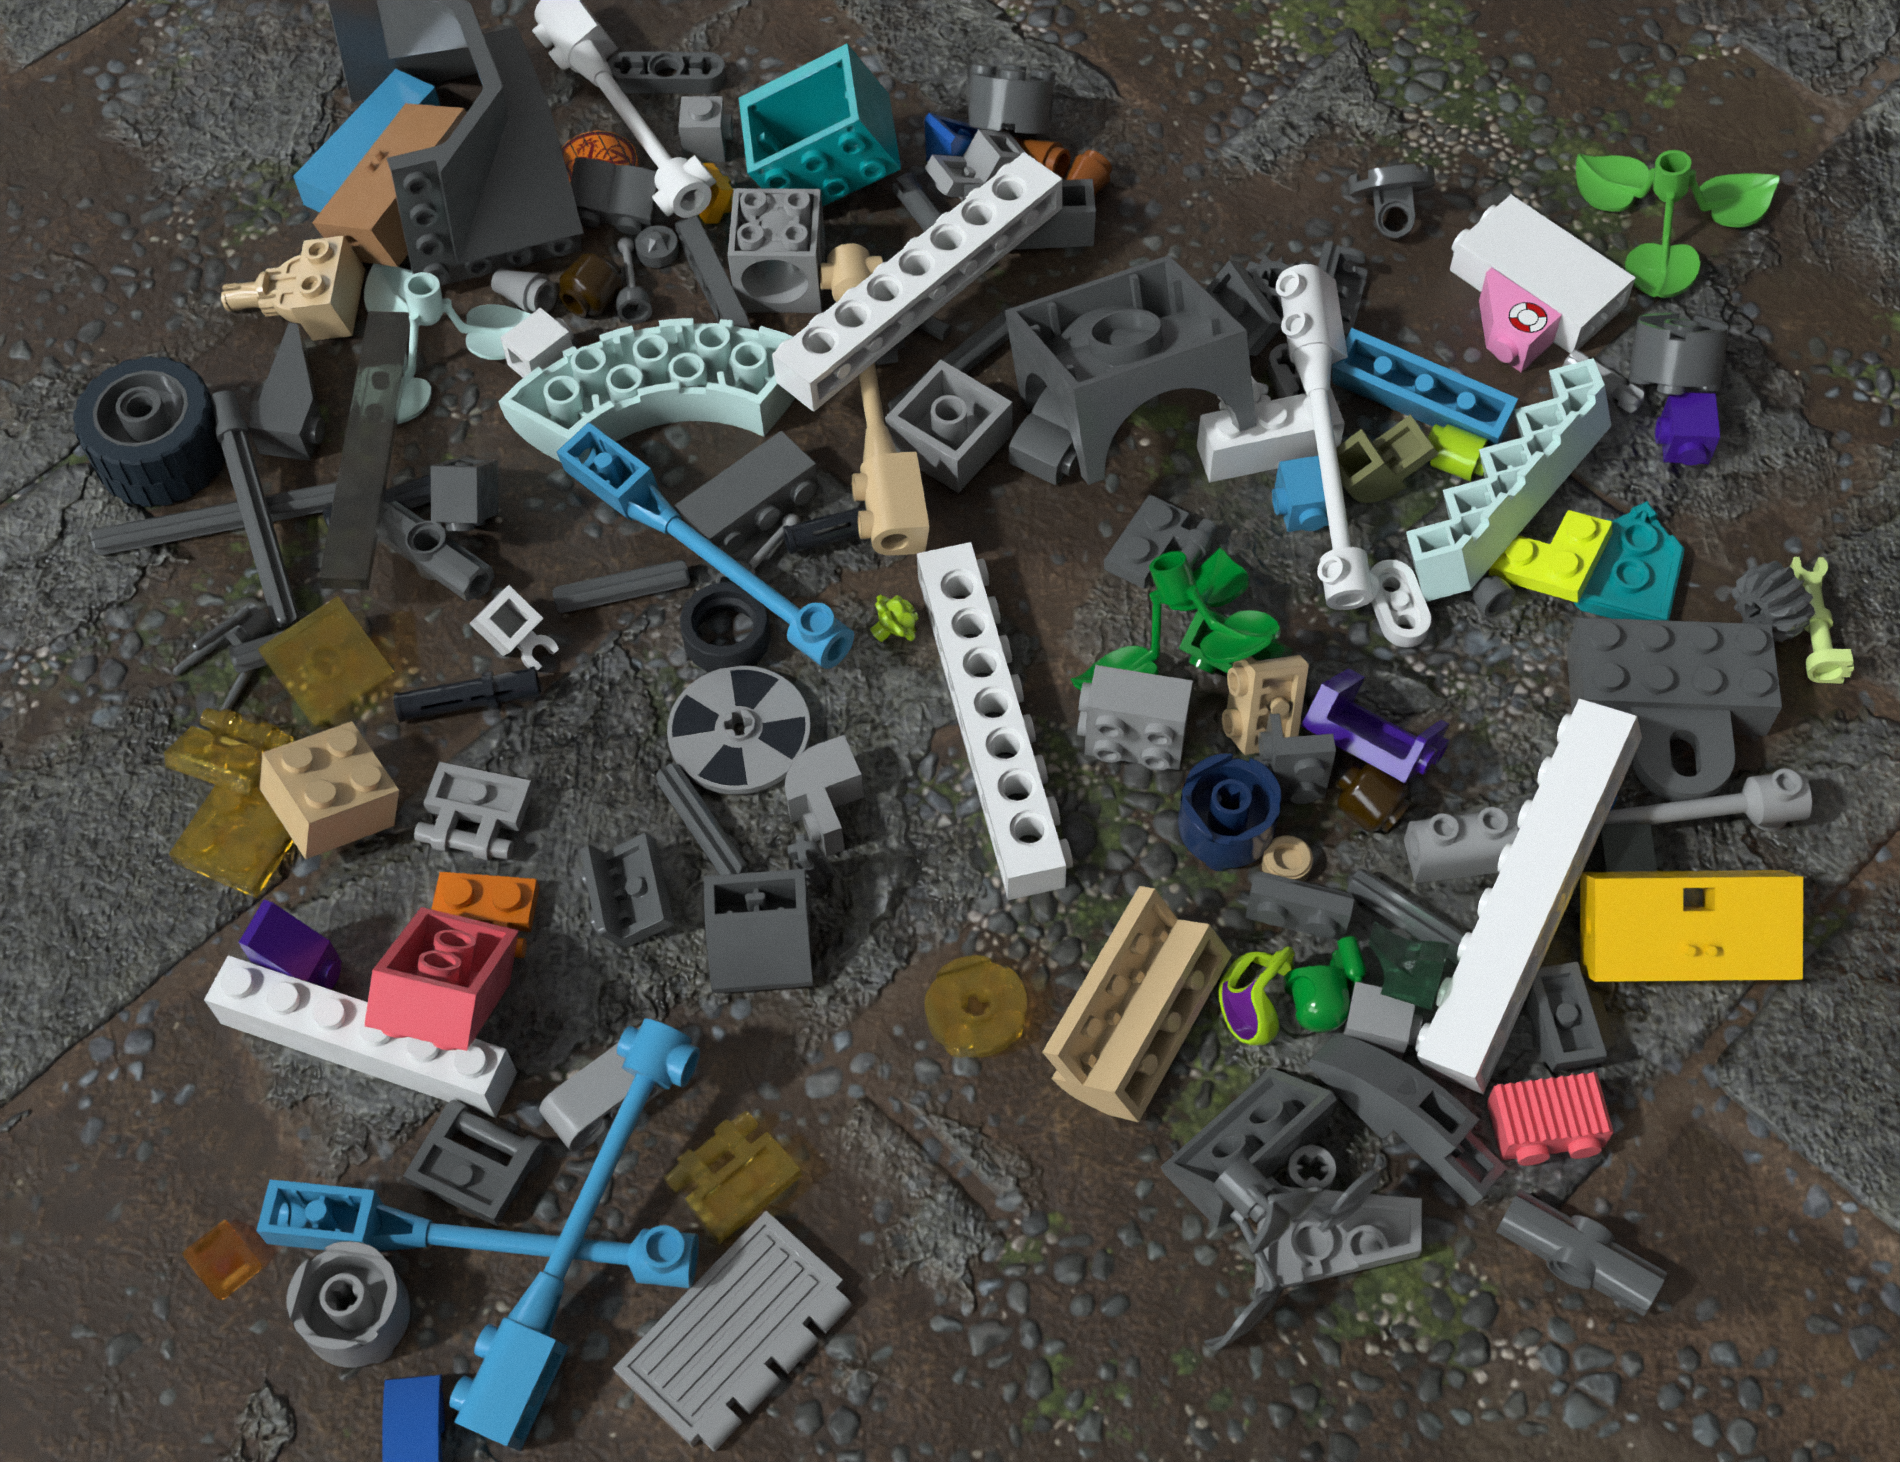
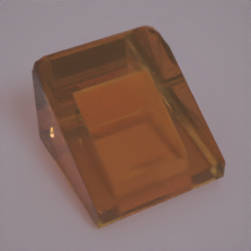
(222, 1260)

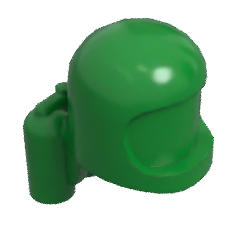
(1324, 992)

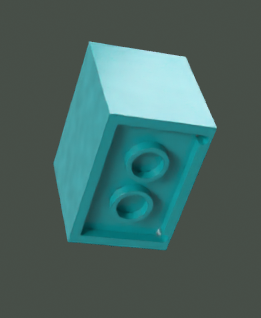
(820, 128)

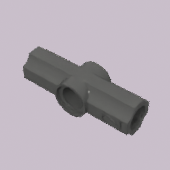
(433, 552)
(1582, 1252)

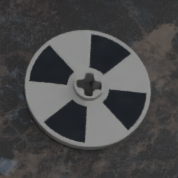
(704, 734)

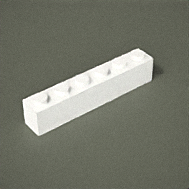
(334, 1030)

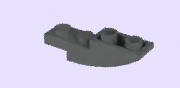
(1402, 1099)

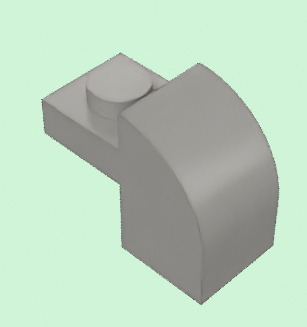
(978, 165)
(818, 783)

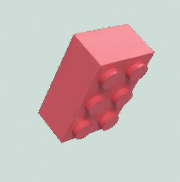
(441, 979)

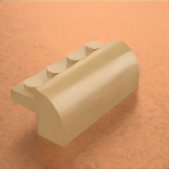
(1135, 1007)

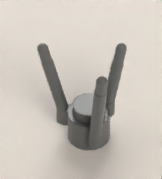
(244, 626)

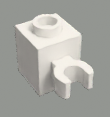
(509, 624)

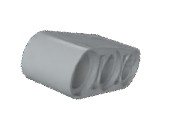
(589, 1100)

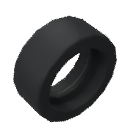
(721, 598)

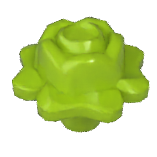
(895, 618)

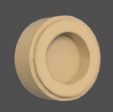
(1288, 858)

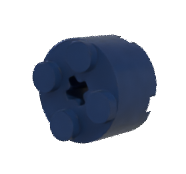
(1229, 811)

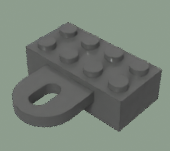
(1681, 684)

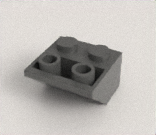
(758, 931)

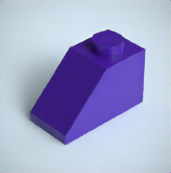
(290, 947)

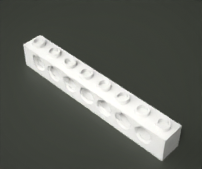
(917, 281)
(1023, 866)

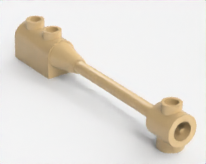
(887, 479)

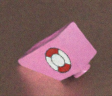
(1515, 321)

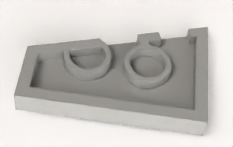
(1375, 1235)

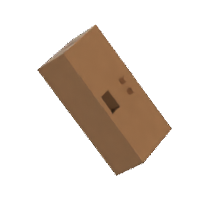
(366, 202)

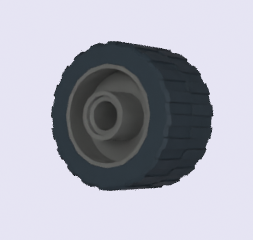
(149, 431)

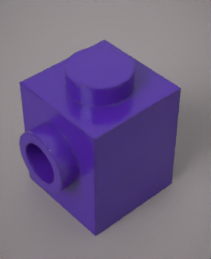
(1688, 428)

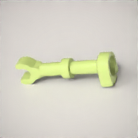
(1825, 663)

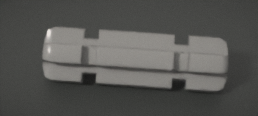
(1629, 396)

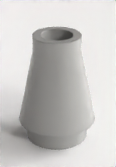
(525, 289)

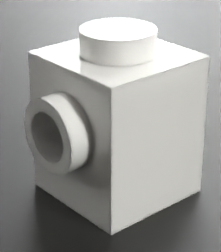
(536, 342)

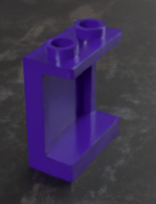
(1370, 735)

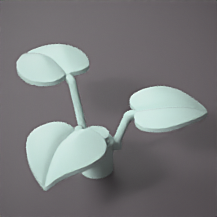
(420, 295)

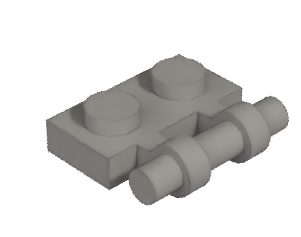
(476, 797)

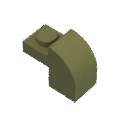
(1377, 467)

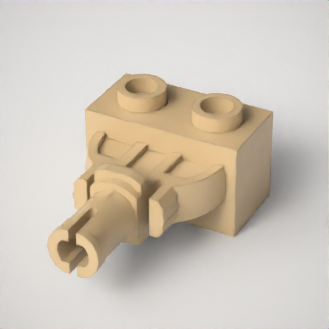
(310, 289)

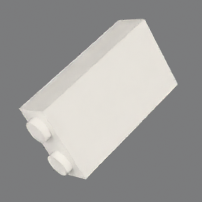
(1546, 264)

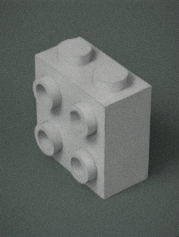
(1134, 717)

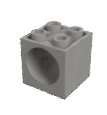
(777, 249)

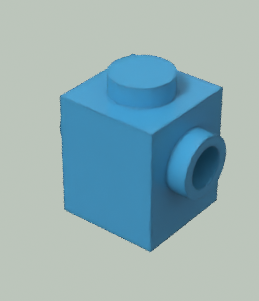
(1300, 494)

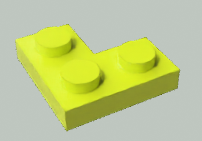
(1558, 567)

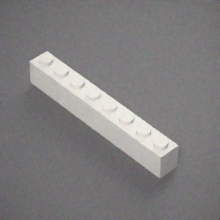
(1528, 896)

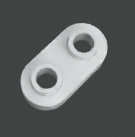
(1401, 606)

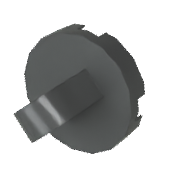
(1391, 189)

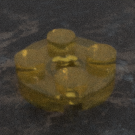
(969, 1034)

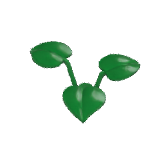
(1211, 585)

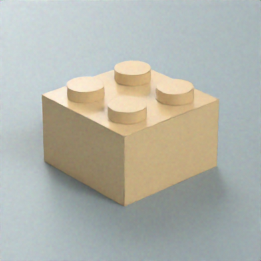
(328, 789)

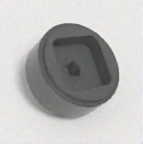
(657, 246)

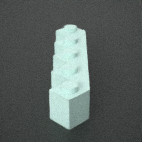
(1516, 485)

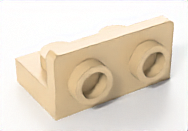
(1262, 690)

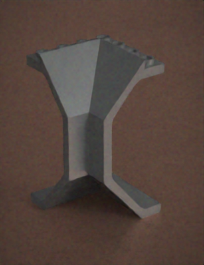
(500, 180)

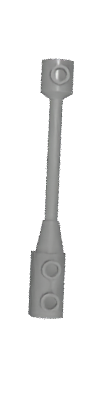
(1473, 842)

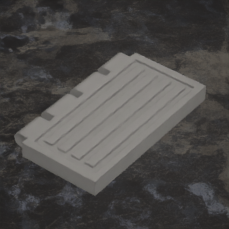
(731, 1329)

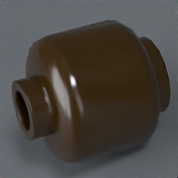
(590, 285)
(1372, 797)

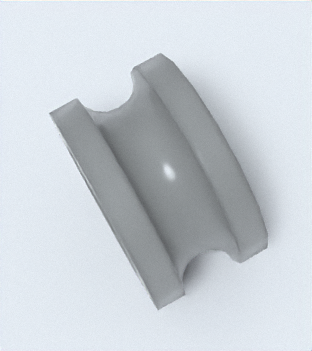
(1309, 1156)

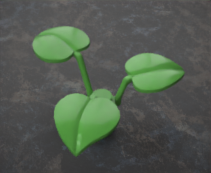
(1664, 269)

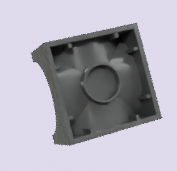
(1123, 343)

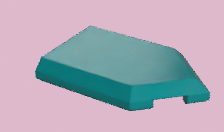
(1635, 570)

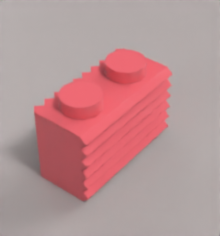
(1550, 1118)

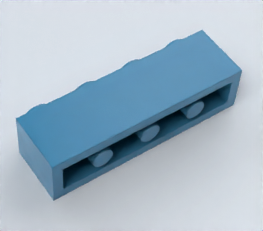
(343, 151)
(1422, 388)

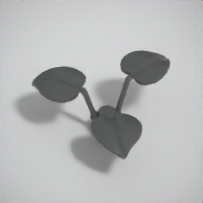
(1255, 1198)

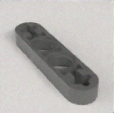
(710, 272)

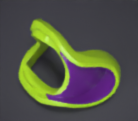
(1248, 1009)

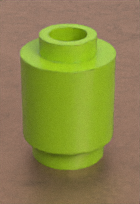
(1457, 451)

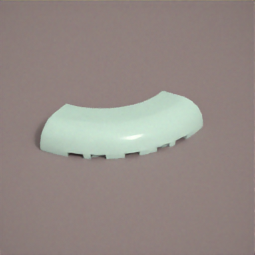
(652, 380)

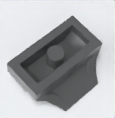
(1568, 1018)

